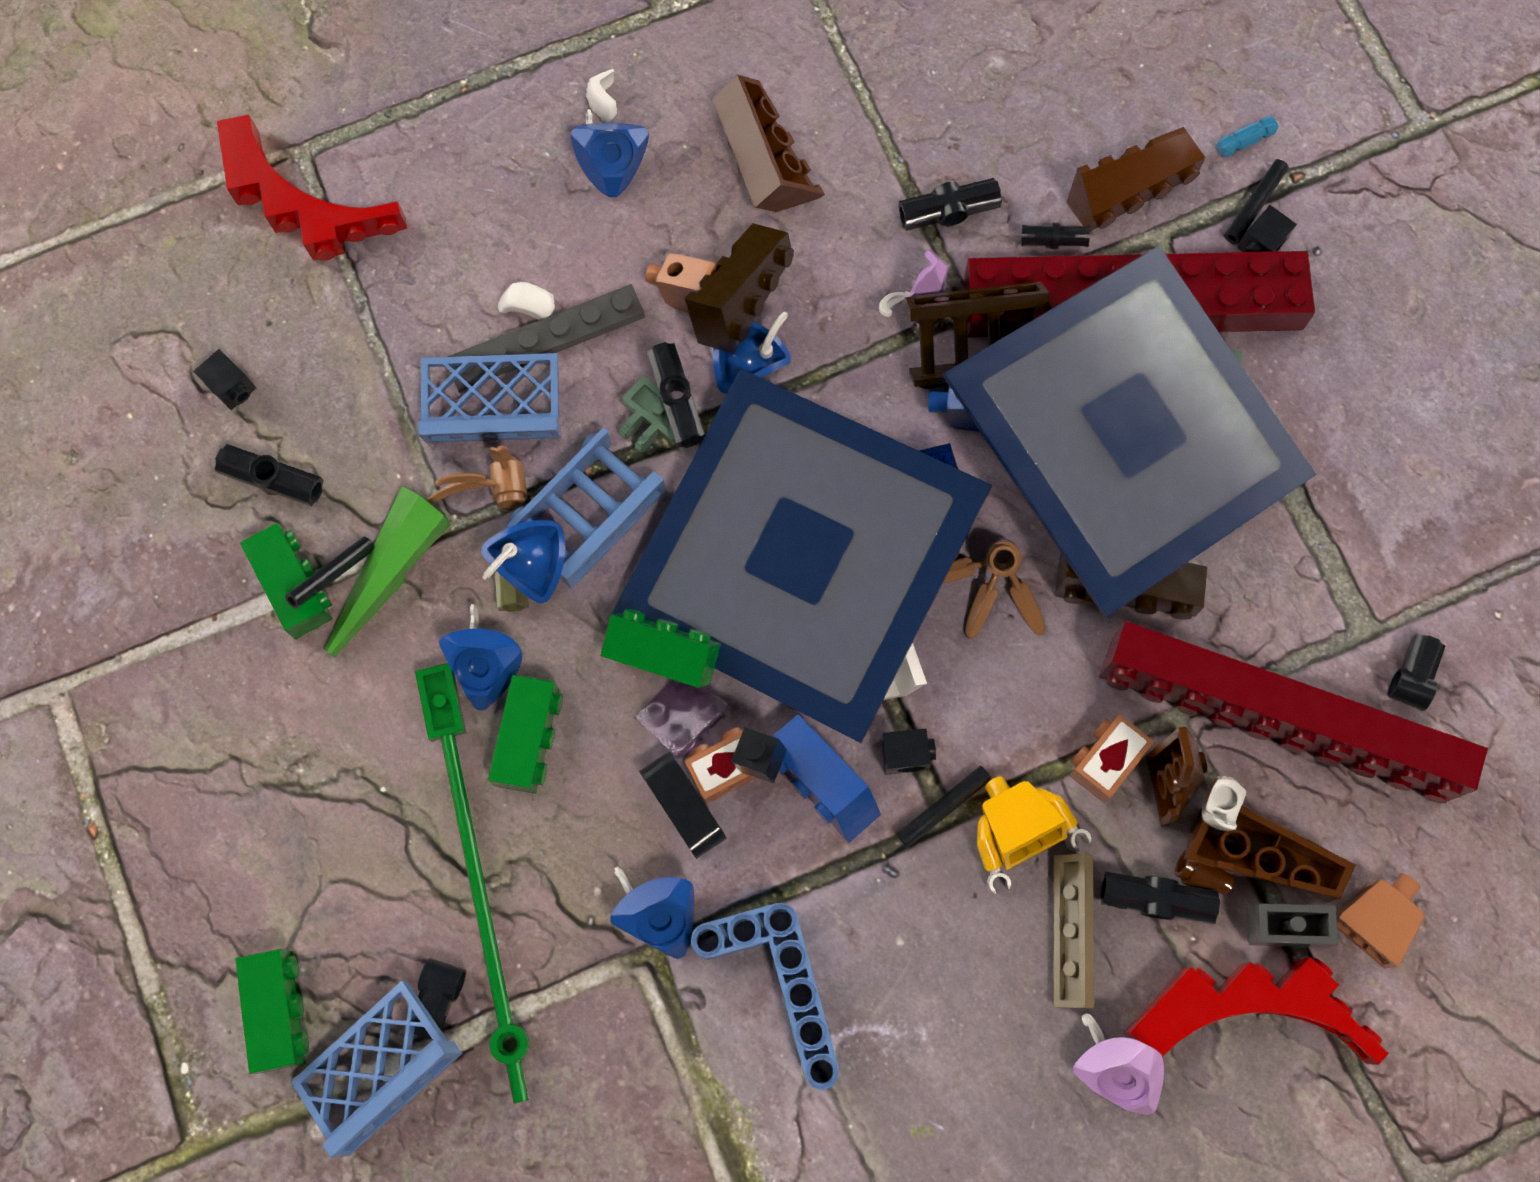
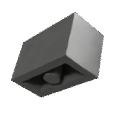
(1292, 925)

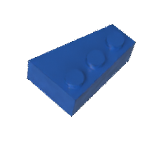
(826, 779)

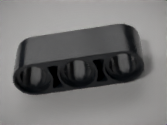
(683, 804)

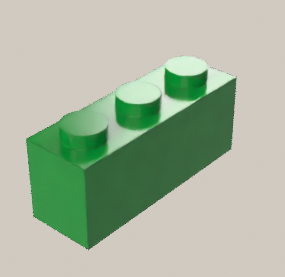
(280, 570)
(661, 648)
(525, 734)
(271, 1011)

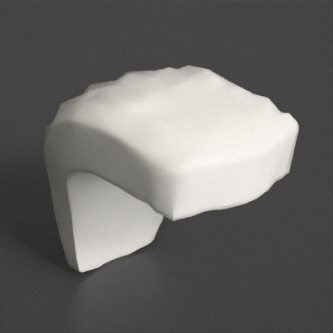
(598, 99)
(527, 299)
(1223, 803)

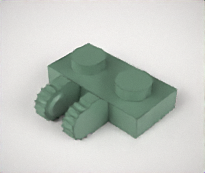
(646, 406)

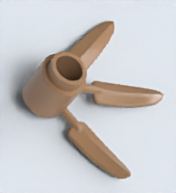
(506, 481)
(987, 594)

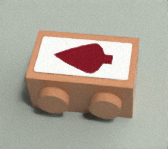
(1110, 758)
(713, 768)

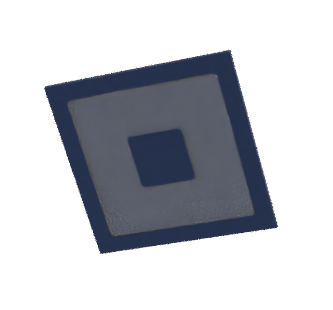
(1129, 429)
(805, 551)

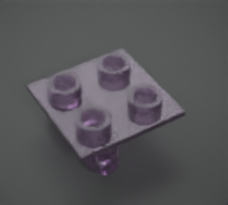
(681, 715)

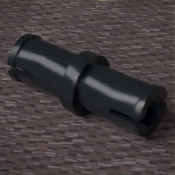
(1055, 235)

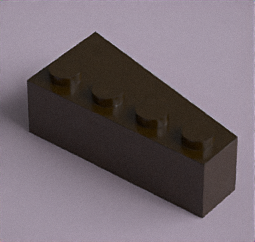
(739, 288)
(1178, 593)

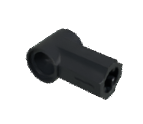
(1415, 681)
(438, 988)

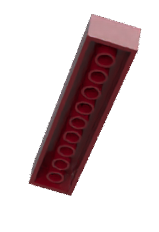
(1232, 287)
(1293, 714)

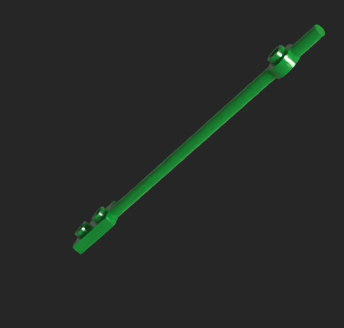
(443, 722)

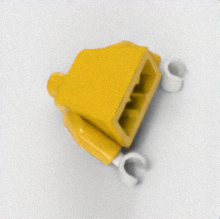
(1022, 824)

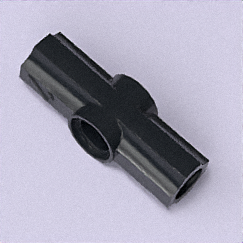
(950, 204)
(680, 412)
(252, 468)
(1160, 898)

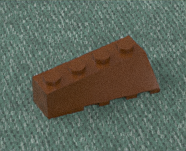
(763, 147)
(1134, 178)
(1270, 854)

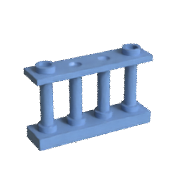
(620, 514)

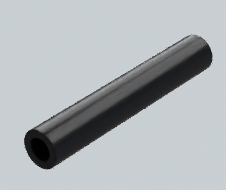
(1256, 201)
(329, 572)
(944, 806)

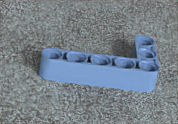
(787, 977)

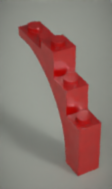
(287, 208)
(1300, 994)

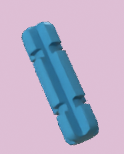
(1247, 136)

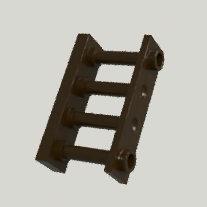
(959, 307)

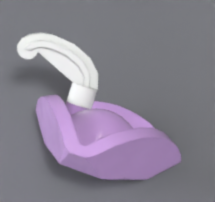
(929, 281)
(1122, 1070)

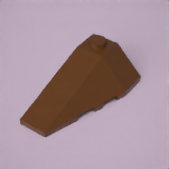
(1175, 773)

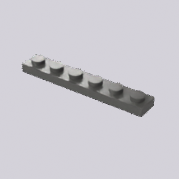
(557, 331)

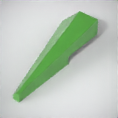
(401, 542)

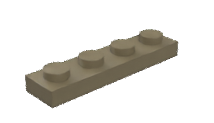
(1073, 931)

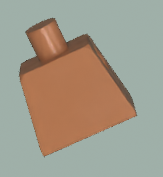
(679, 278)
(1382, 919)

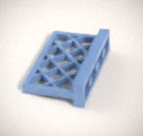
(484, 426)
(385, 1099)

